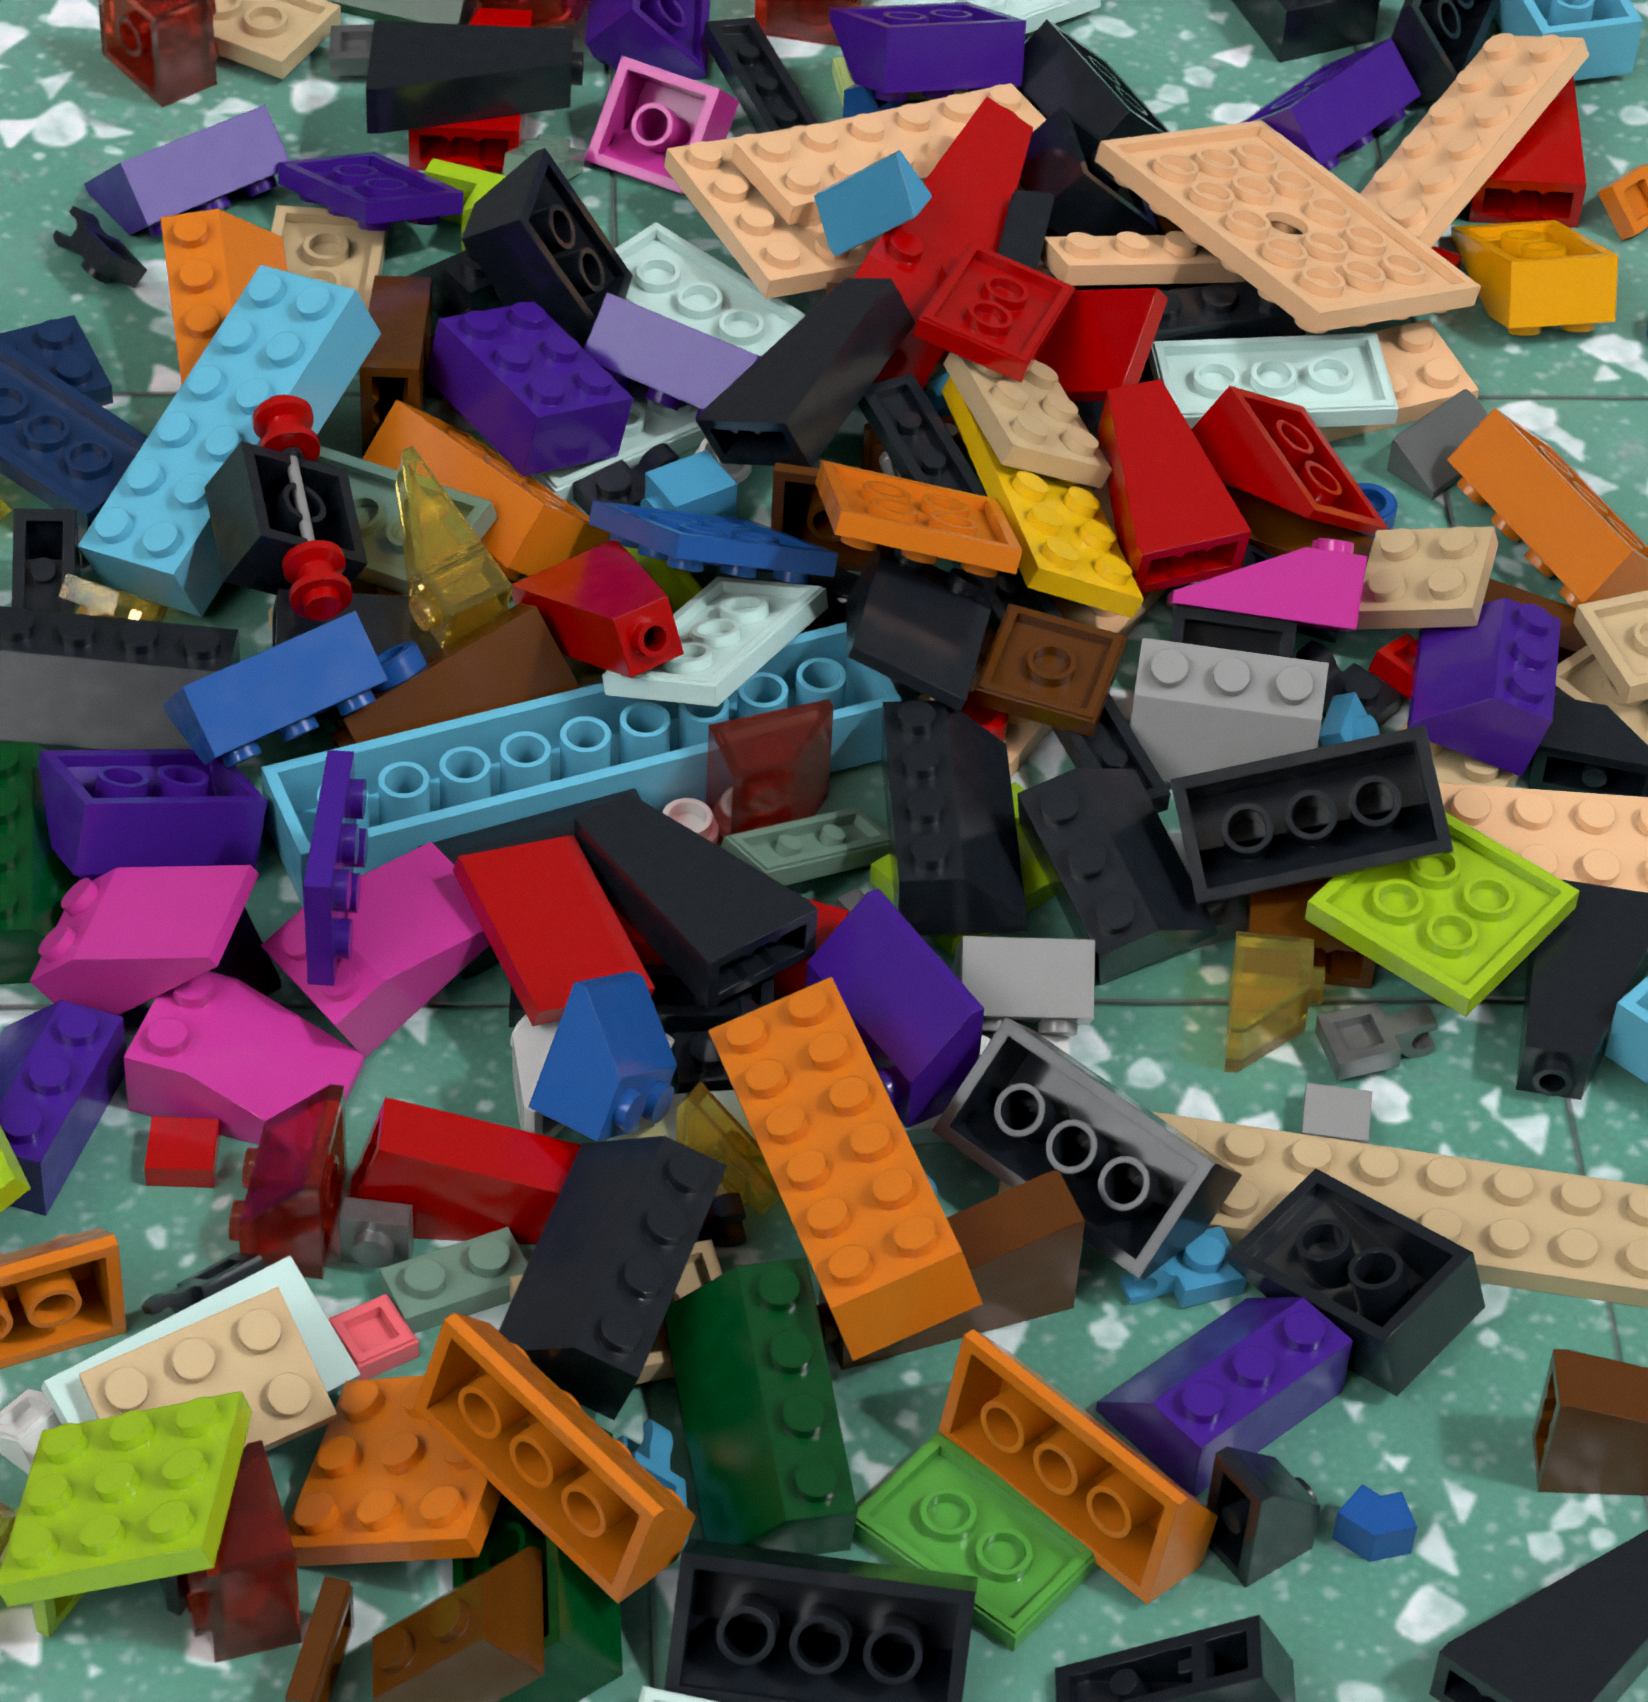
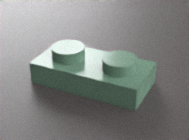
(567, 159)
(454, 1279)

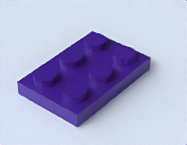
(371, 190)
(329, 879)

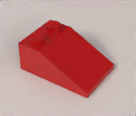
(917, 274)
(1282, 458)

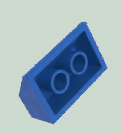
(278, 692)

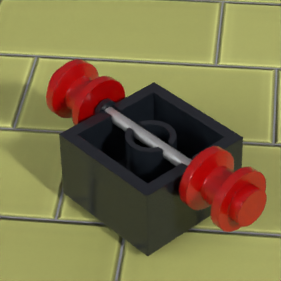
(285, 516)

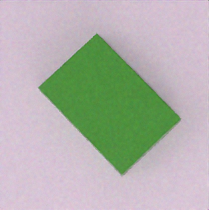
(965, 1520)

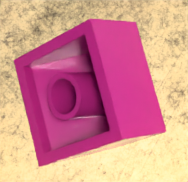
(655, 112)

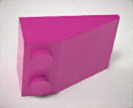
(1308, 586)
(140, 933)
(406, 946)
(230, 1057)

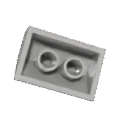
(1223, 706)

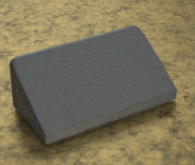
(1423, 448)

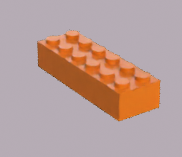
(845, 1169)

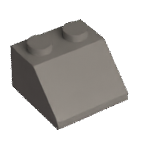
(1029, 981)

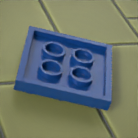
(699, 539)

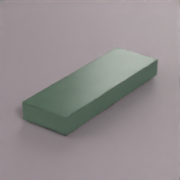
(811, 846)

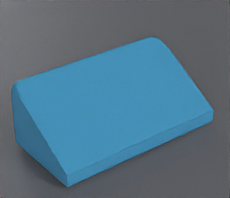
(870, 202)

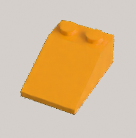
(1539, 275)

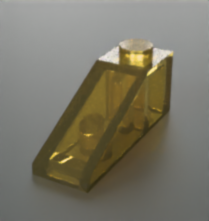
(448, 569)

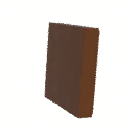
(1050, 670)

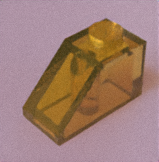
(1268, 995)

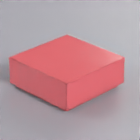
(376, 1336)

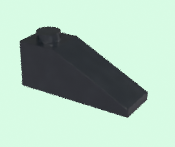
(1208, 1665)

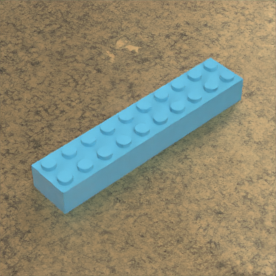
(565, 752)

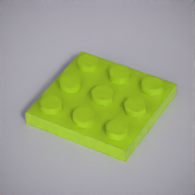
(1449, 918)
(126, 1499)

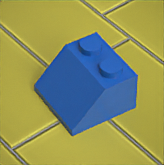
(607, 1060)

